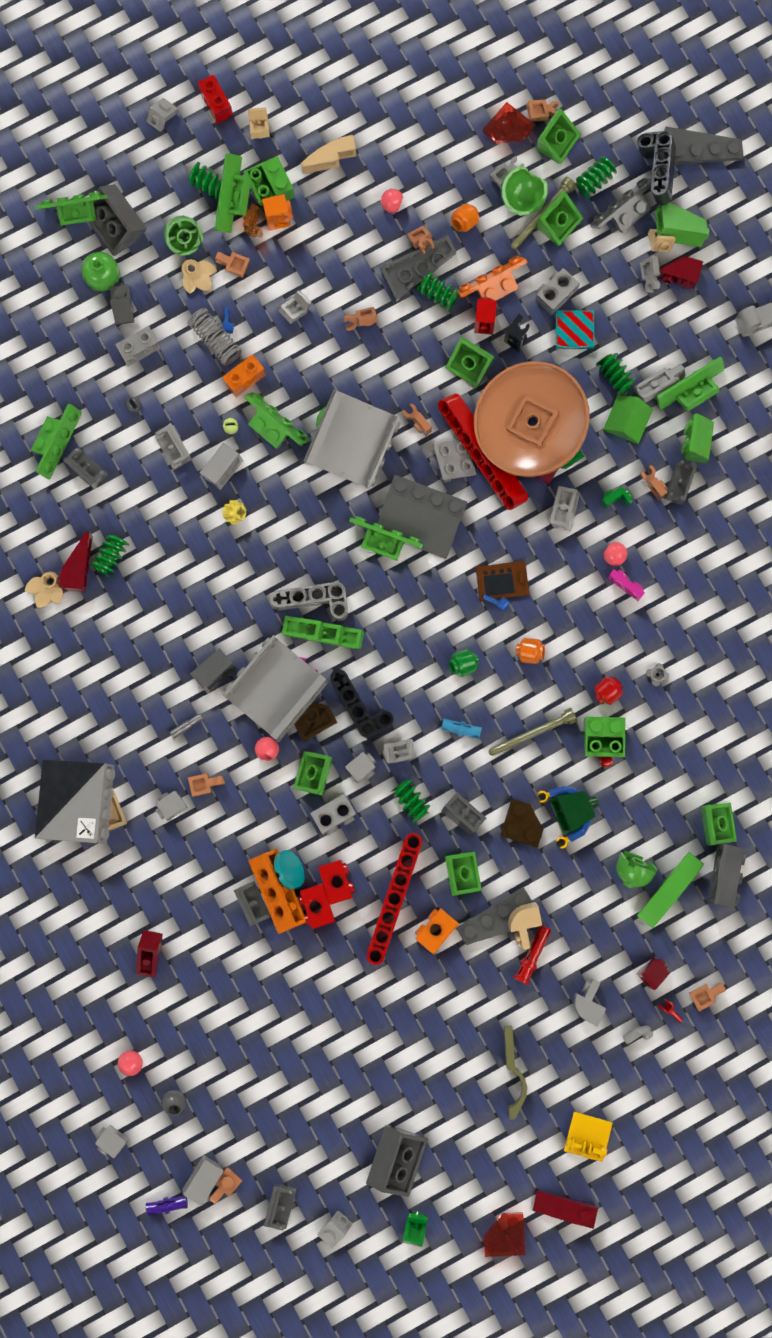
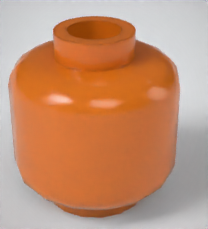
(465, 217)
(530, 650)

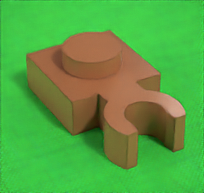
(540, 111)
(421, 238)

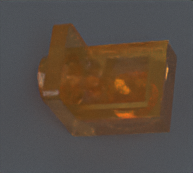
(250, 221)

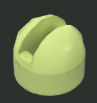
(231, 429)

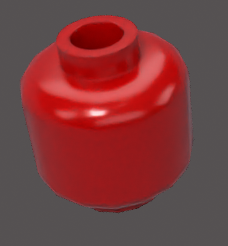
(608, 690)

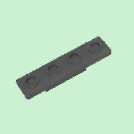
(626, 210)

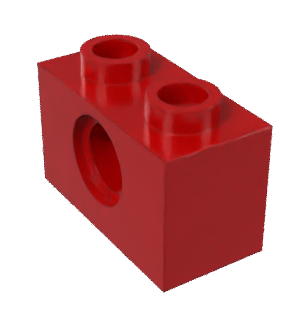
(215, 98)
(485, 316)
(327, 873)
(318, 894)

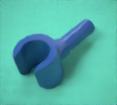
(228, 326)
(502, 604)

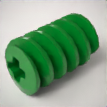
(595, 175)
(205, 180)
(438, 291)
(616, 373)
(109, 554)
(411, 800)

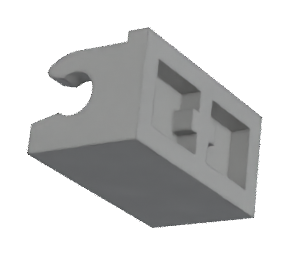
(172, 446)
(221, 466)
(564, 508)
(202, 1180)

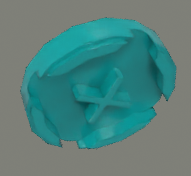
(289, 869)

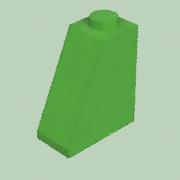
(682, 224)

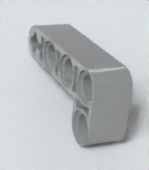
(754, 319)
(308, 600)

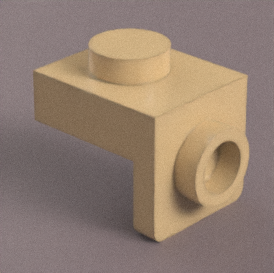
(258, 123)
(660, 243)

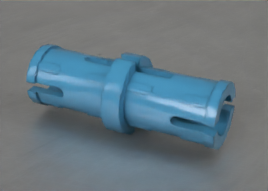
(461, 728)

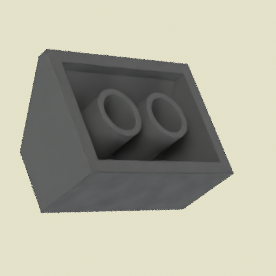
(116, 220)
(726, 875)
(396, 1161)

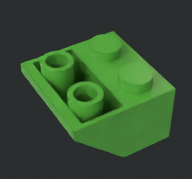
(269, 180)
(698, 439)
(604, 736)

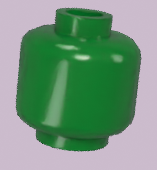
(463, 663)

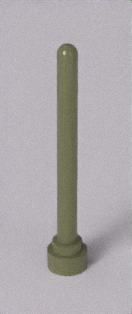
(568, 186)
(567, 717)

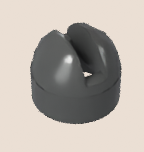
(130, 408)

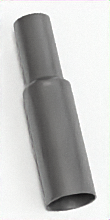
(185, 726)

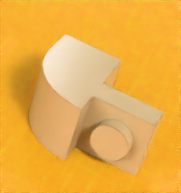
(521, 919)

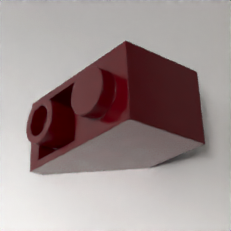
(682, 272)

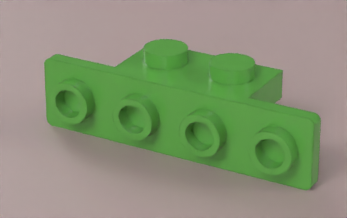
(233, 193)
(75, 210)
(694, 388)
(271, 424)
(54, 439)
(384, 542)

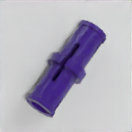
(166, 1205)

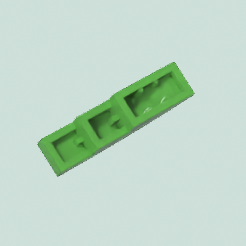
(322, 632)
(670, 889)

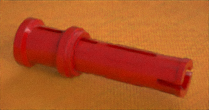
(528, 964)

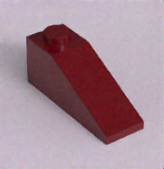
(76, 568)
(566, 1209)

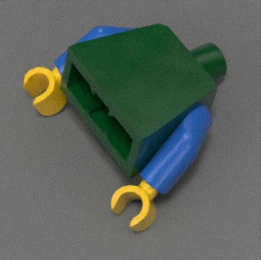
(571, 810)

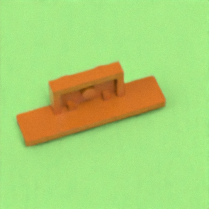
(495, 284)

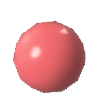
(391, 200)
(615, 554)
(266, 749)
(130, 1063)

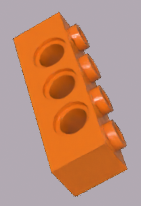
(279, 900)

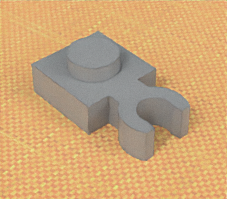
(498, 175)
(649, 272)

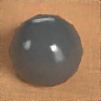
(173, 1102)

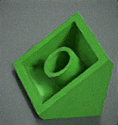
(558, 137)
(559, 219)
(470, 362)
(628, 418)
(313, 773)
(718, 824)
(463, 873)

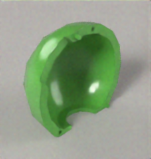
(523, 191)

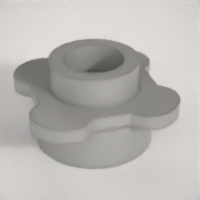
(662, 674)

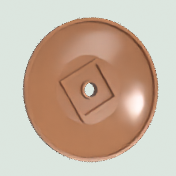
(524, 393)

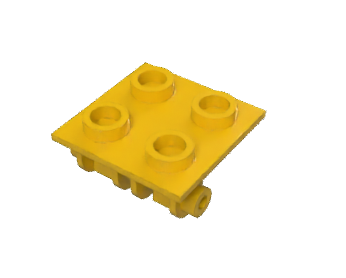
(588, 1136)

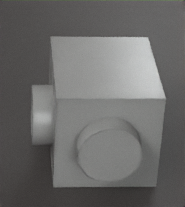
(362, 767)
(170, 805)
(110, 1141)

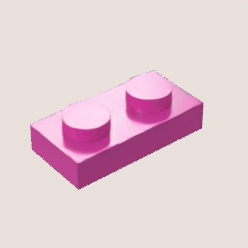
(620, 579)

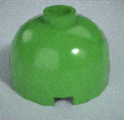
(183, 235)
(100, 271)
(634, 871)

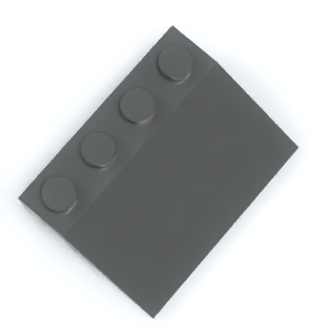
(423, 515)

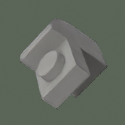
(586, 1007)

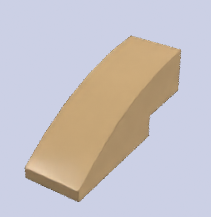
(329, 155)

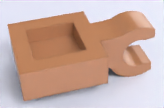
(235, 264)
(362, 317)
(421, 423)
(657, 487)
(202, 784)
(704, 996)
(226, 1184)

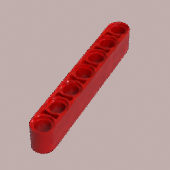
(462, 423)
(387, 906)

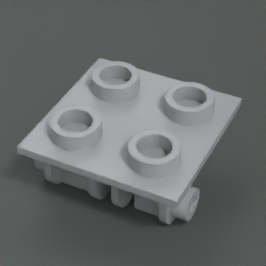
(453, 460)

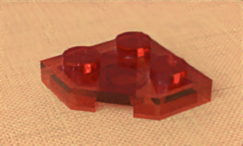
(508, 126)
(505, 1236)

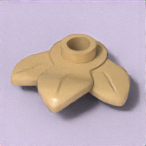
(200, 277)
(43, 592)

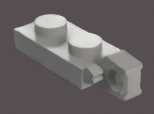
(659, 382)

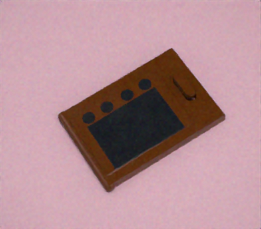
(502, 580)

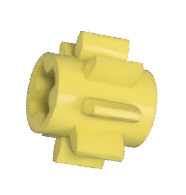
(234, 512)

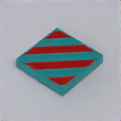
(574, 329)

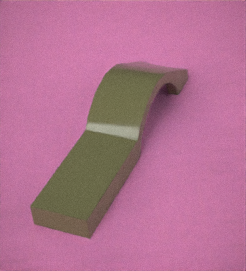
(510, 1065)

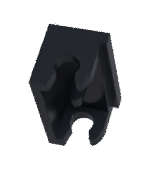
(514, 335)

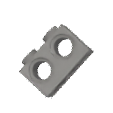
(560, 294)
(138, 346)
(331, 810)

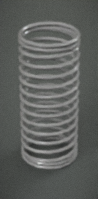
(224, 358)

